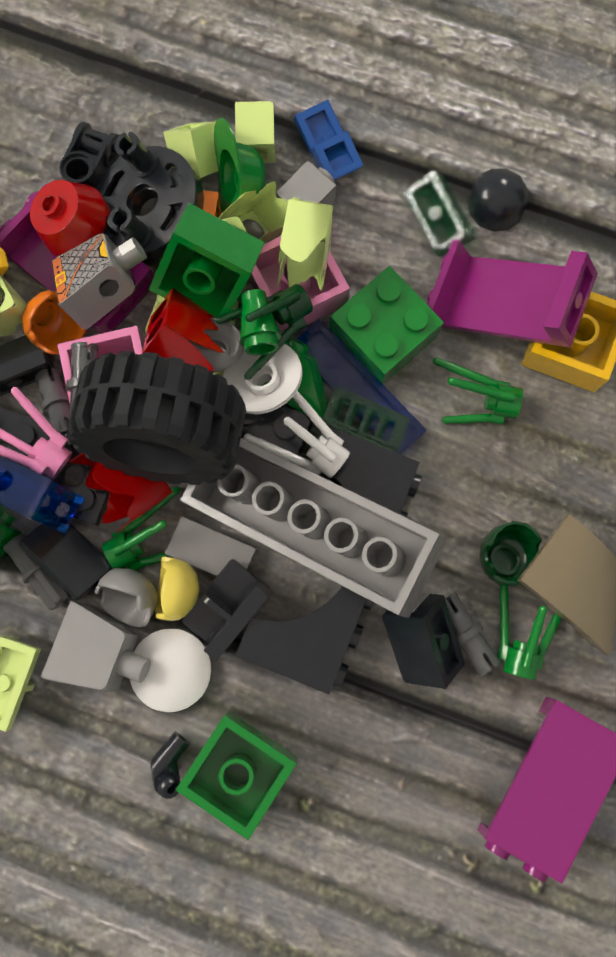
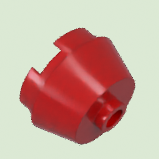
(68, 215)

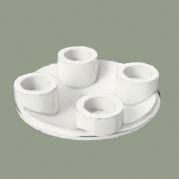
(177, 670)

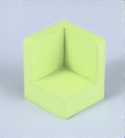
(256, 127)
(196, 146)

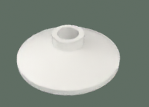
(282, 371)

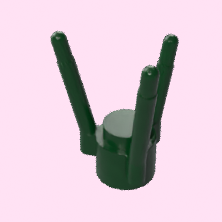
(287, 307)

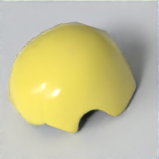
(177, 589)

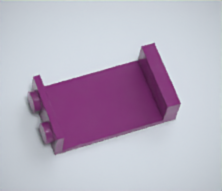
(28, 251)
(513, 296)
(554, 793)

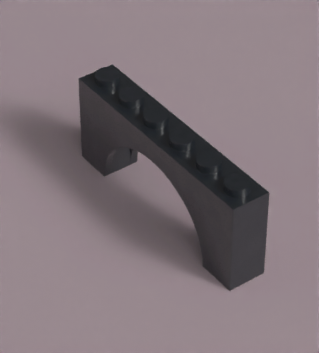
(315, 644)

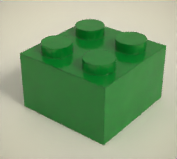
(207, 261)
(386, 324)
(237, 774)

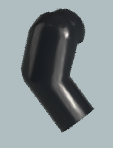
(165, 768)

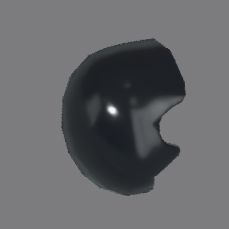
(498, 199)

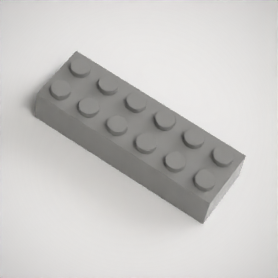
(323, 527)

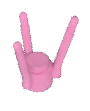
(46, 455)

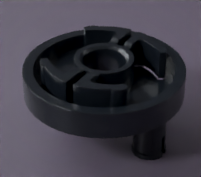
(144, 175)

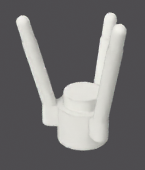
(326, 453)

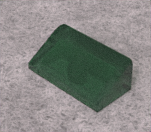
(439, 212)

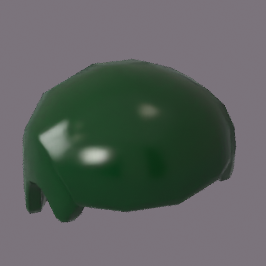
(508, 552)

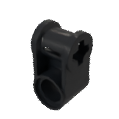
(88, 154)

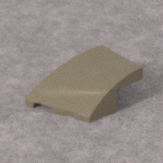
(577, 581)

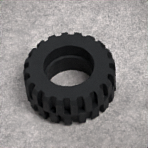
(157, 418)

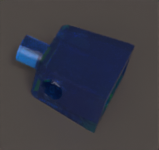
(37, 496)

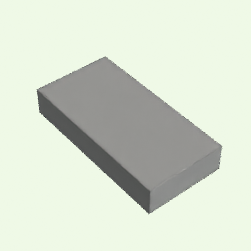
(206, 547)

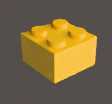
(592, 351)

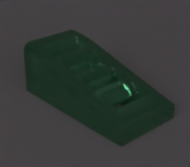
(372, 408)

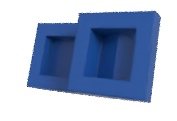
(326, 140)

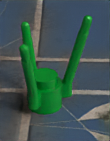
(499, 396)
(126, 547)
(524, 658)

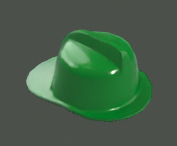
(238, 165)

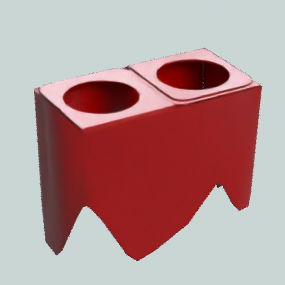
(173, 321)
(128, 494)

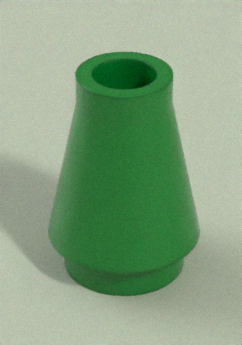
(262, 334)

